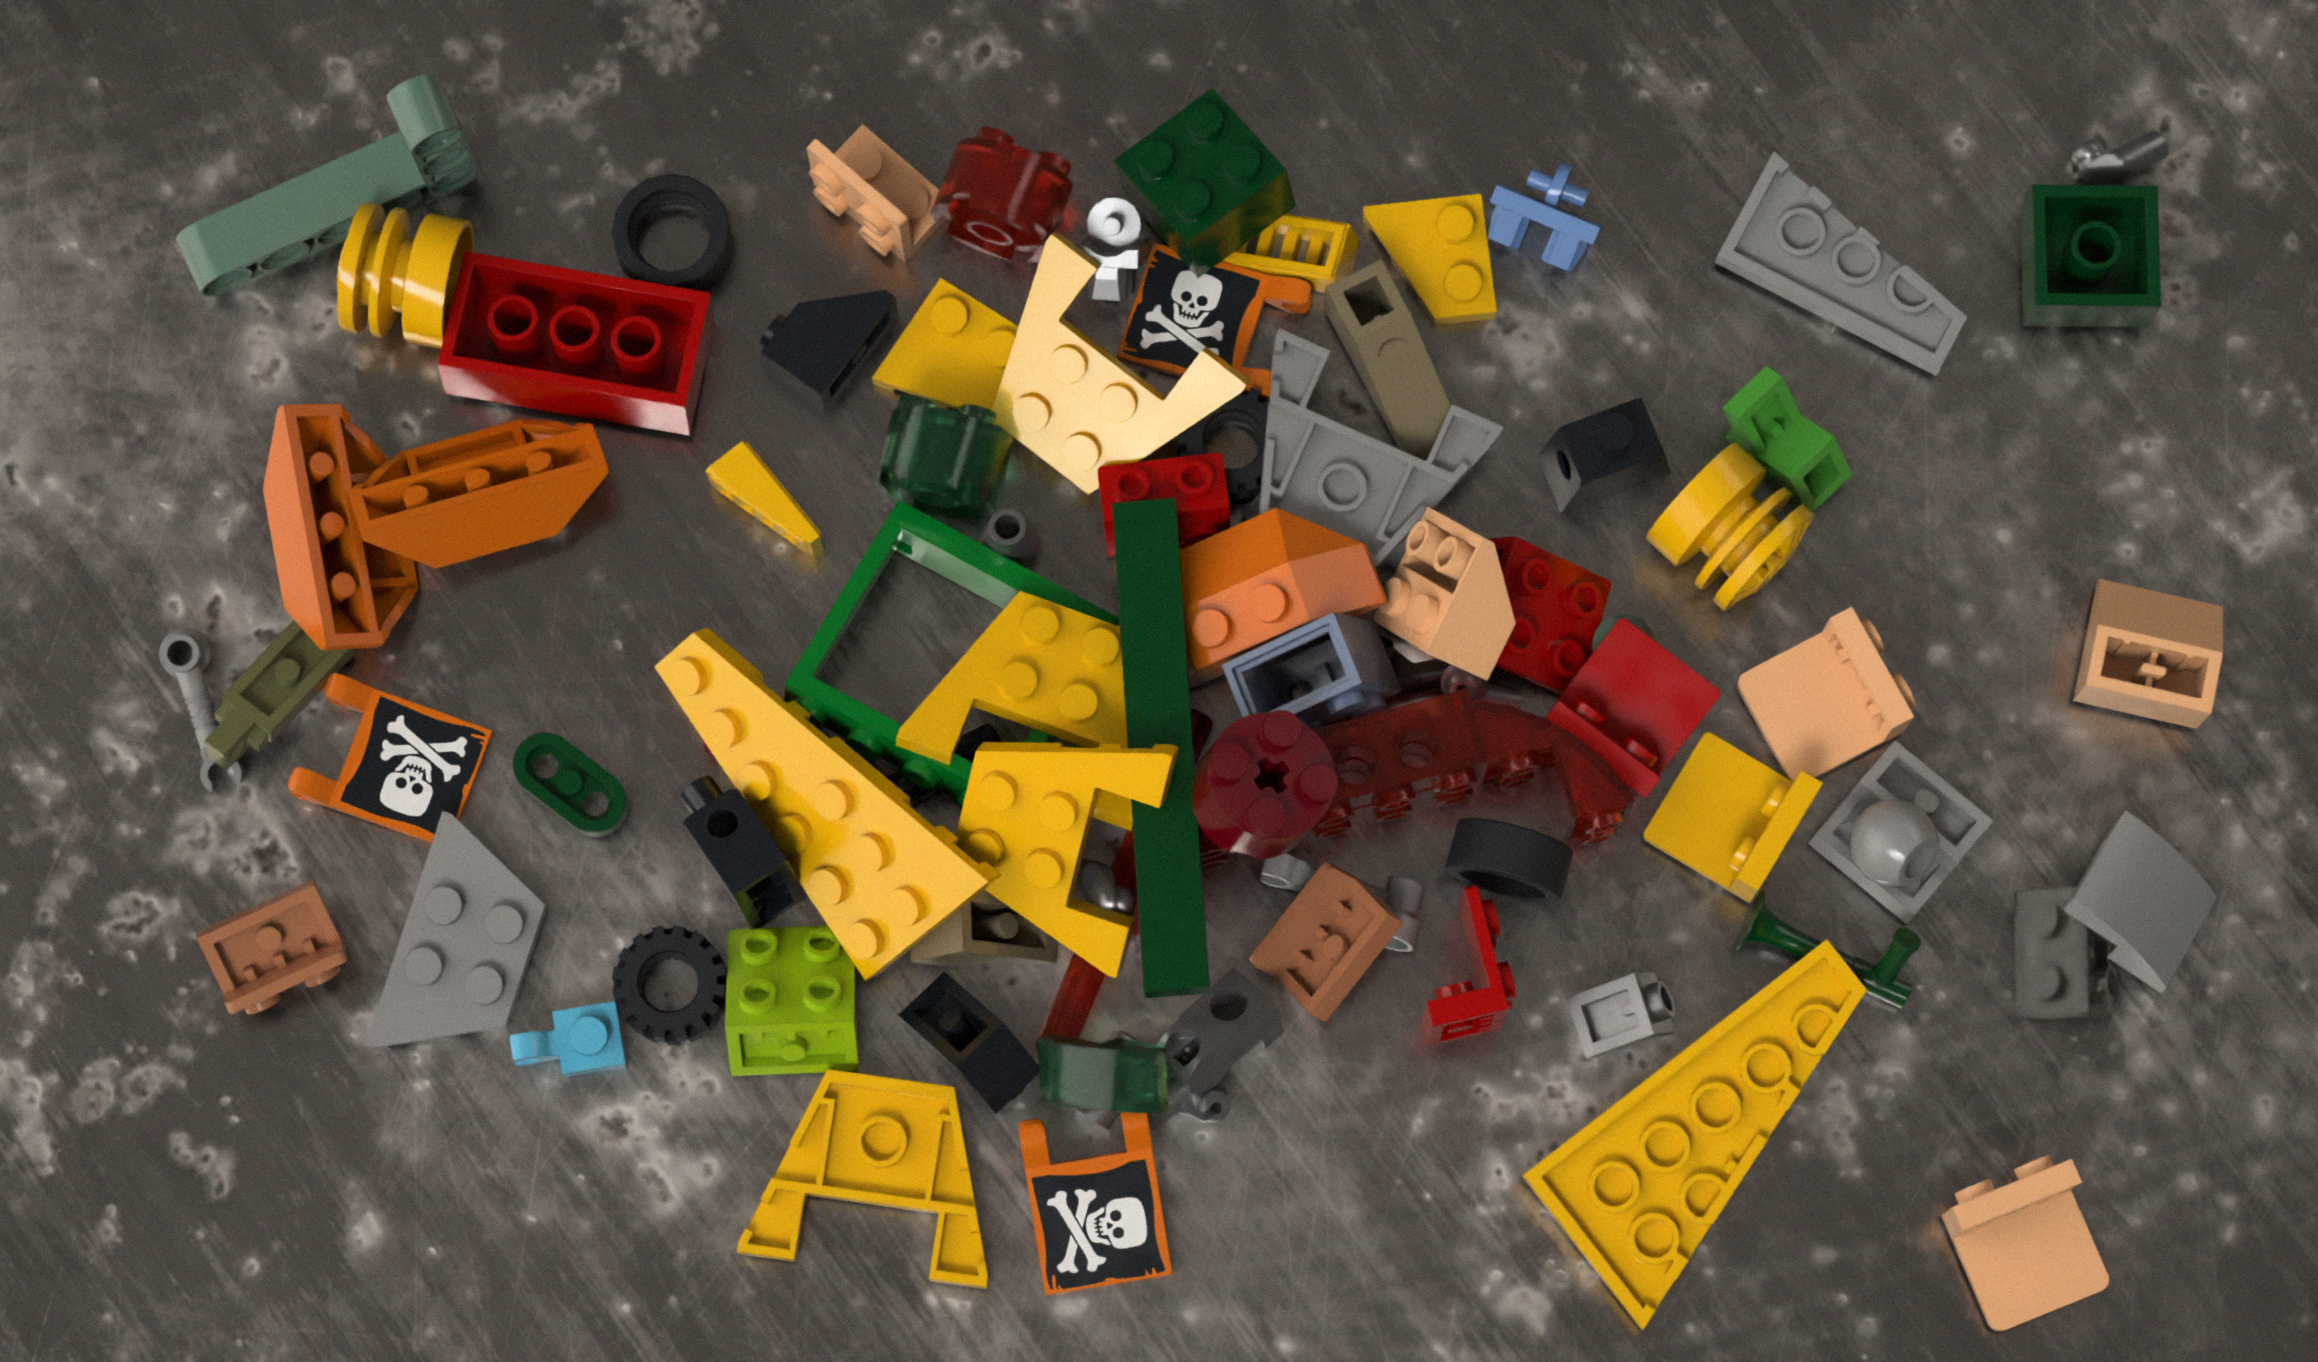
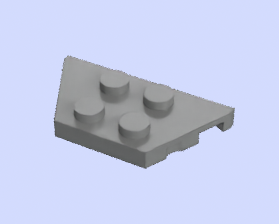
(459, 946)

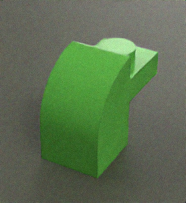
(1785, 442)

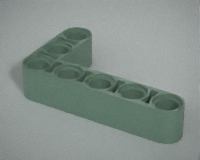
(317, 207)

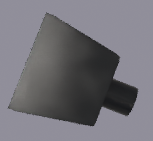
(1604, 454)
(740, 852)

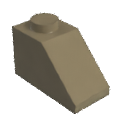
(984, 936)

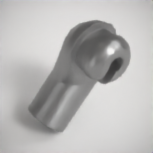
(1099, 888)

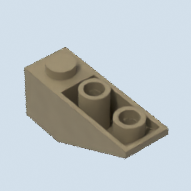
(1389, 356)

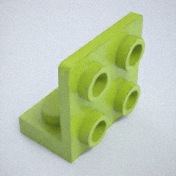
(789, 1002)

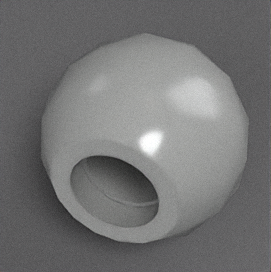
(1894, 842)

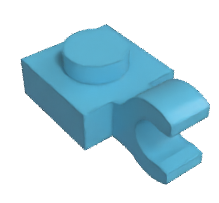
(583, 1039)

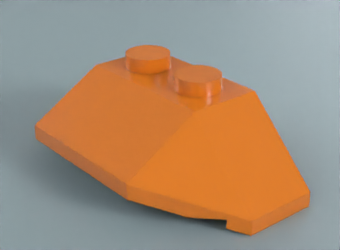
(480, 491)
(327, 575)
(1266, 583)

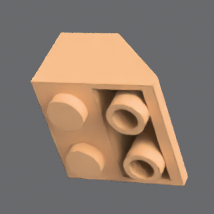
(1449, 596)
(2151, 654)

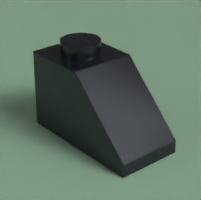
(826, 342)
(971, 1042)

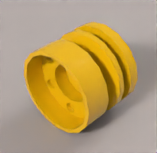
(393, 274)
(1730, 527)

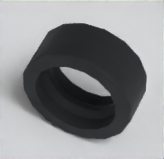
(663, 191)
(1509, 860)

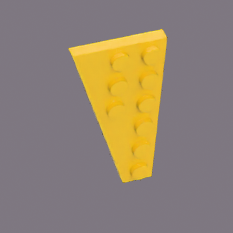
(843, 826)

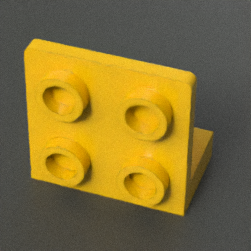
(1729, 816)

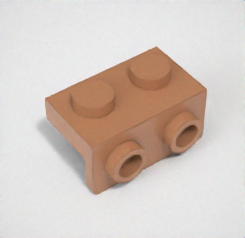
(1327, 939)
(273, 948)

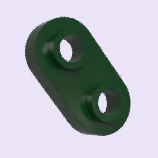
(571, 786)

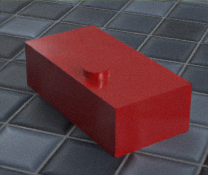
(576, 343)

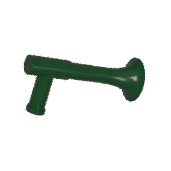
(1880, 979)

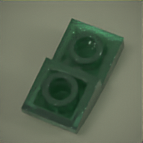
(1103, 1076)

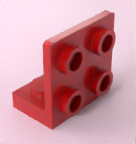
(1554, 613)
(1634, 705)
(1458, 1007)

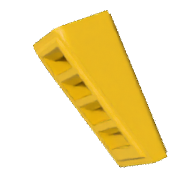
(1320, 233)
(753, 487)

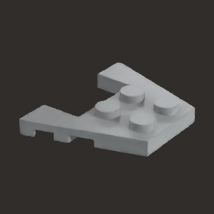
(1349, 477)

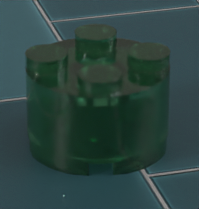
(944, 459)

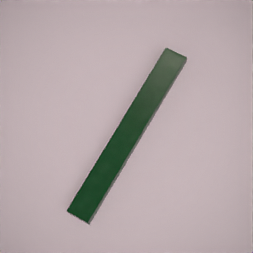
(1160, 713)

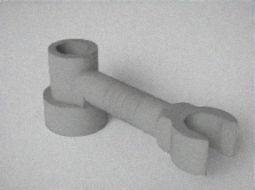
(196, 692)
(1400, 894)

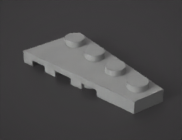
(1824, 263)

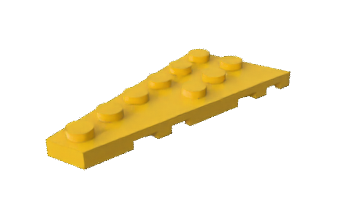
(1672, 1151)

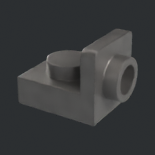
(1621, 1013)

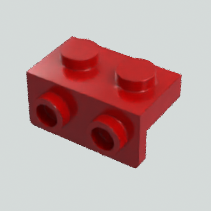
(1194, 482)

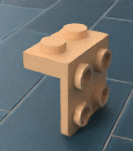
(1827, 698)
(2026, 1244)

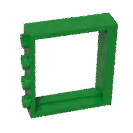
(954, 558)

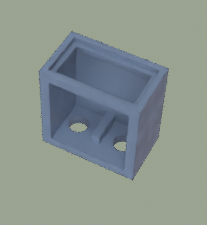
(1346, 673)

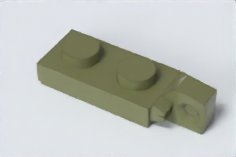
(271, 694)

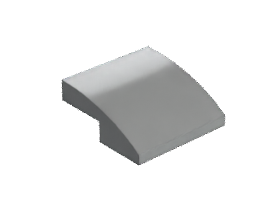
(1904, 777)
(2142, 900)

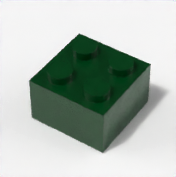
(1205, 182)
(2090, 255)

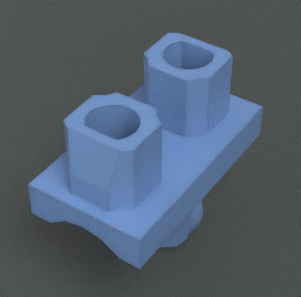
(1570, 232)

